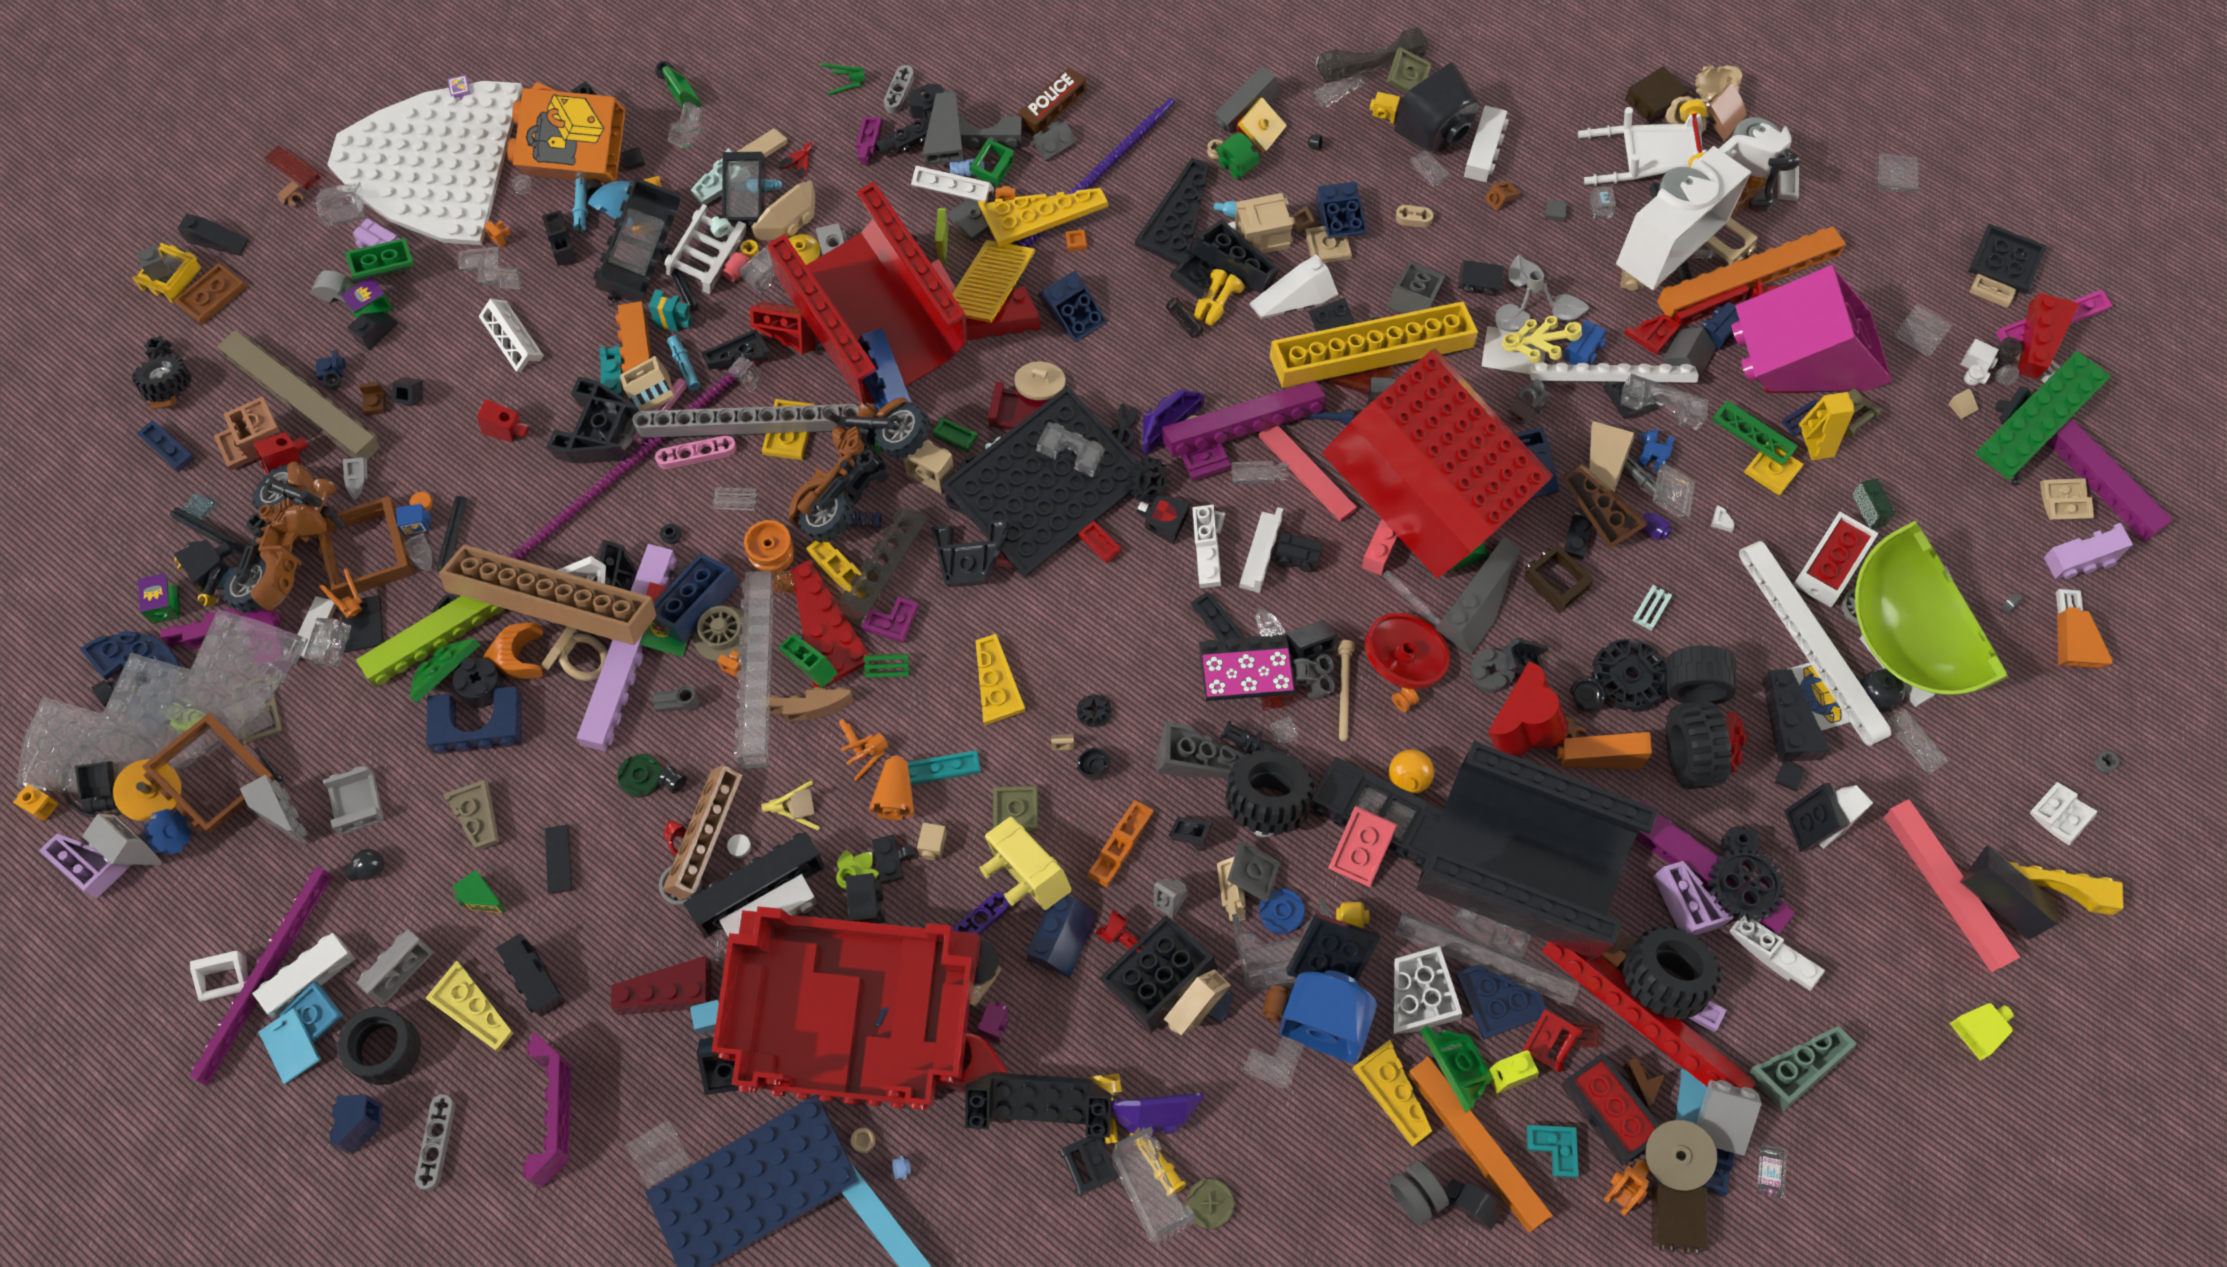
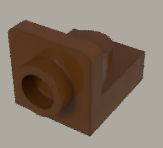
(373, 398)

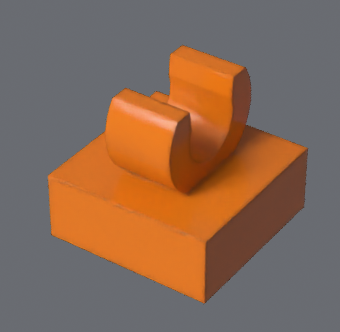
(1005, 193)
(496, 233)
(730, 664)

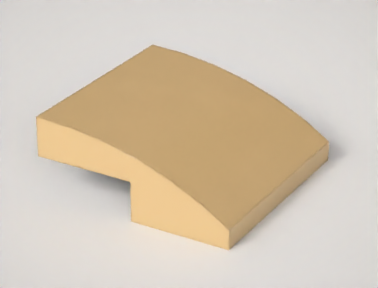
(2066, 499)

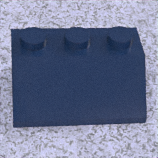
(1061, 936)

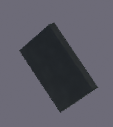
(1815, 817)

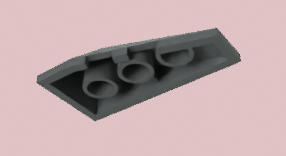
(1192, 754)

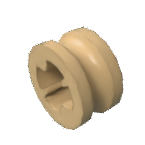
(1213, 144)

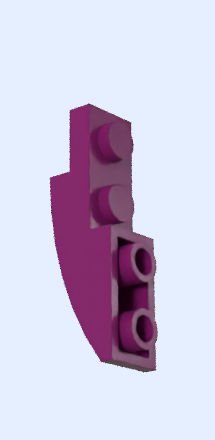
(191, 634)

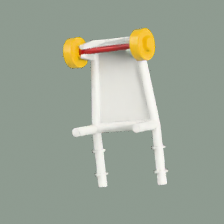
(1655, 147)

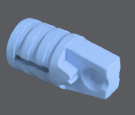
(962, 168)

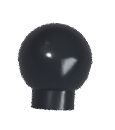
(365, 865)

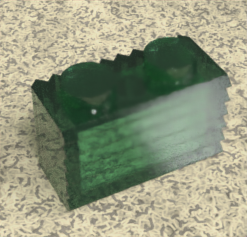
(1873, 503)

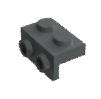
(1054, 140)

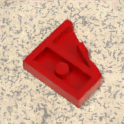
(1654, 333)

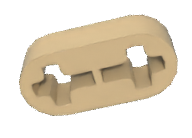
(1414, 216)

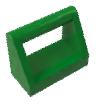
(680, 87)
(1001, 168)

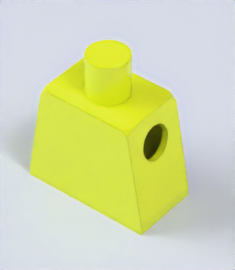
(1984, 1028)
(1514, 1071)

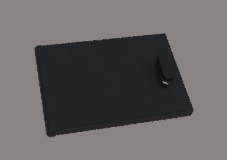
(365, 626)

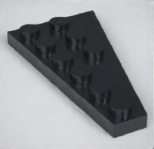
(1173, 223)

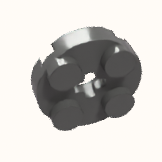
(1481, 675)

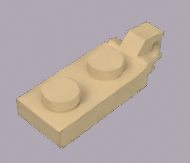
(1231, 895)

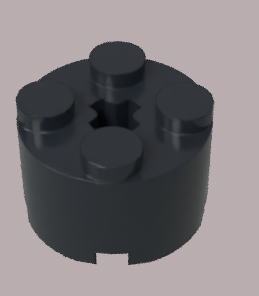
(476, 681)

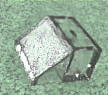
(341, 204)

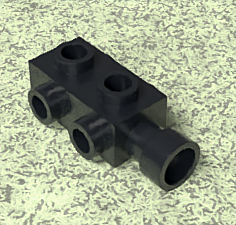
(904, 142)

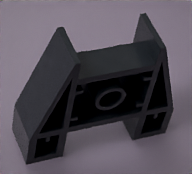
(598, 427)

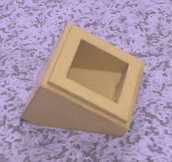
(1964, 404)
(1062, 742)
(801, 804)

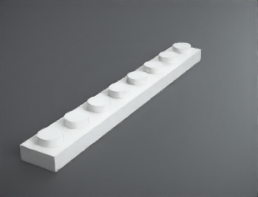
(1608, 372)

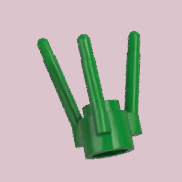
(856, 75)

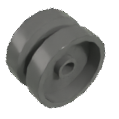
(1418, 1192)

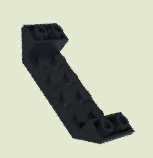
(1038, 1100)

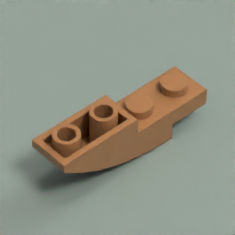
(815, 705)

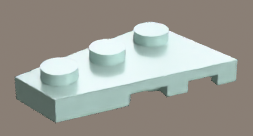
(710, 185)

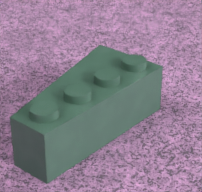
(1799, 1069)

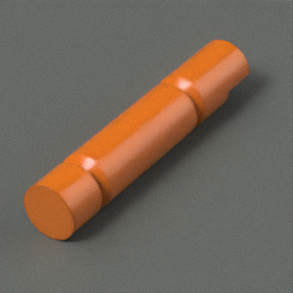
(851, 737)

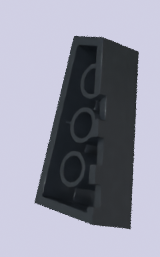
(1235, 255)

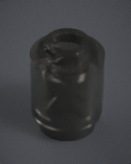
(2008, 351)

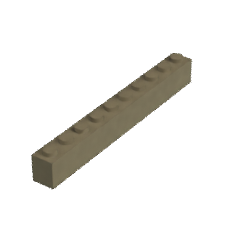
(298, 396)

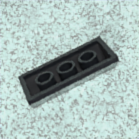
(2010, 894)

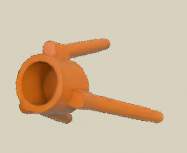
(348, 606)
(874, 745)

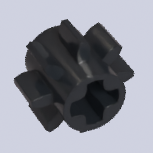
(157, 346)

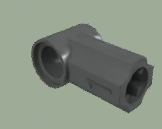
(675, 699)

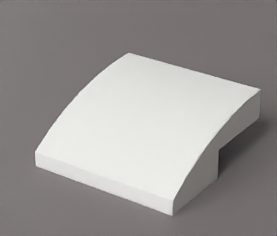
(2063, 813)

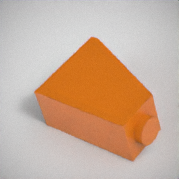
(2080, 640)

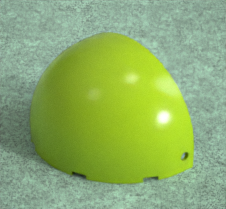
(1920, 619)

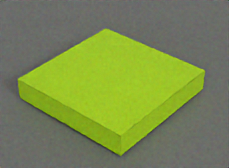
(941, 235)

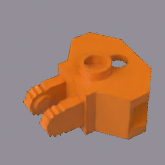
(1629, 1186)

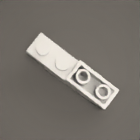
(1207, 546)
(1776, 955)

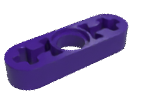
(998, 911)

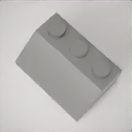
(394, 967)

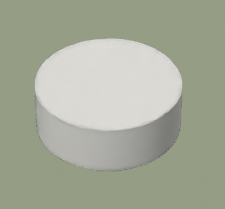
(739, 846)

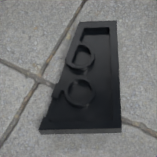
(747, 346)

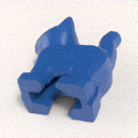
(1655, 451)

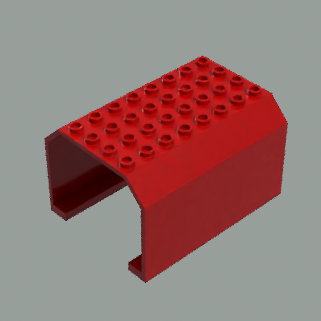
(873, 285)
(1436, 463)

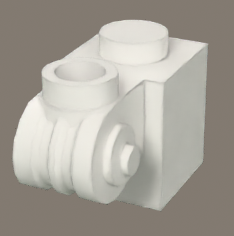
(1979, 359)

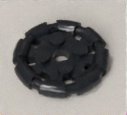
(1627, 686)

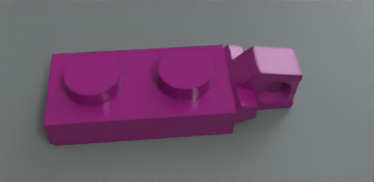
(868, 135)

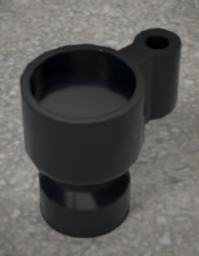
(103, 691)

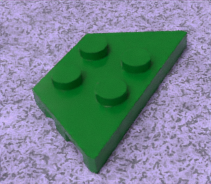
(437, 668)
(1459, 1063)

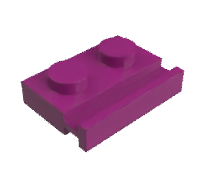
(1206, 462)

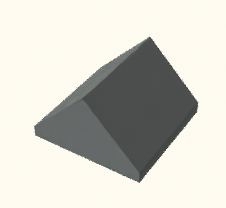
(1691, 347)

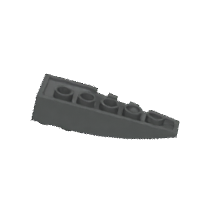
(1481, 599)

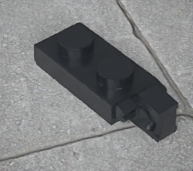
(1578, 535)

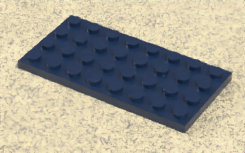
(752, 1186)

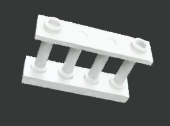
(726, 250)

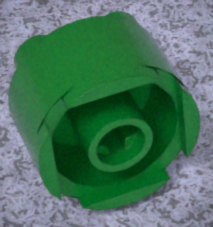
(1237, 155)

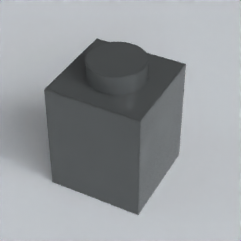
(153, 263)

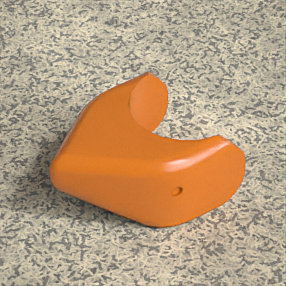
(506, 649)

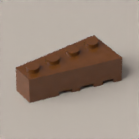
(1604, 508)

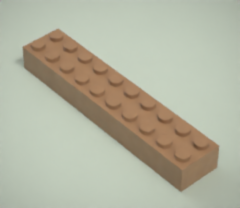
(548, 594)

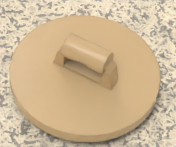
(1039, 380)

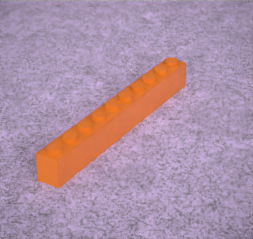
(1767, 266)

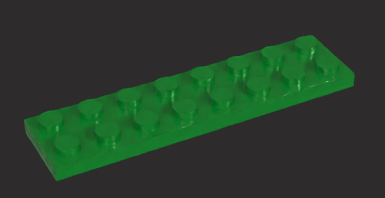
(2042, 415)

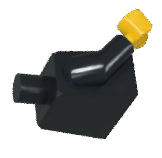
(204, 567)

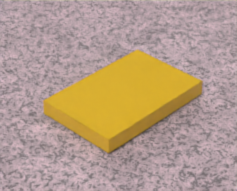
(786, 445)

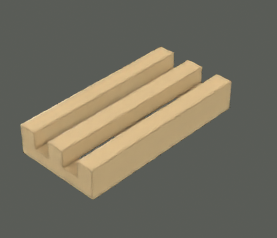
(1992, 292)

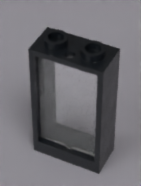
(743, 187)

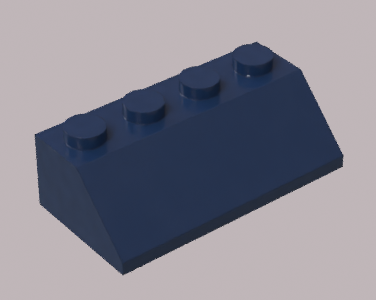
(695, 590)

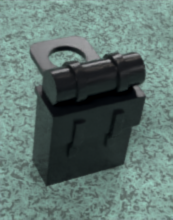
(95, 786)

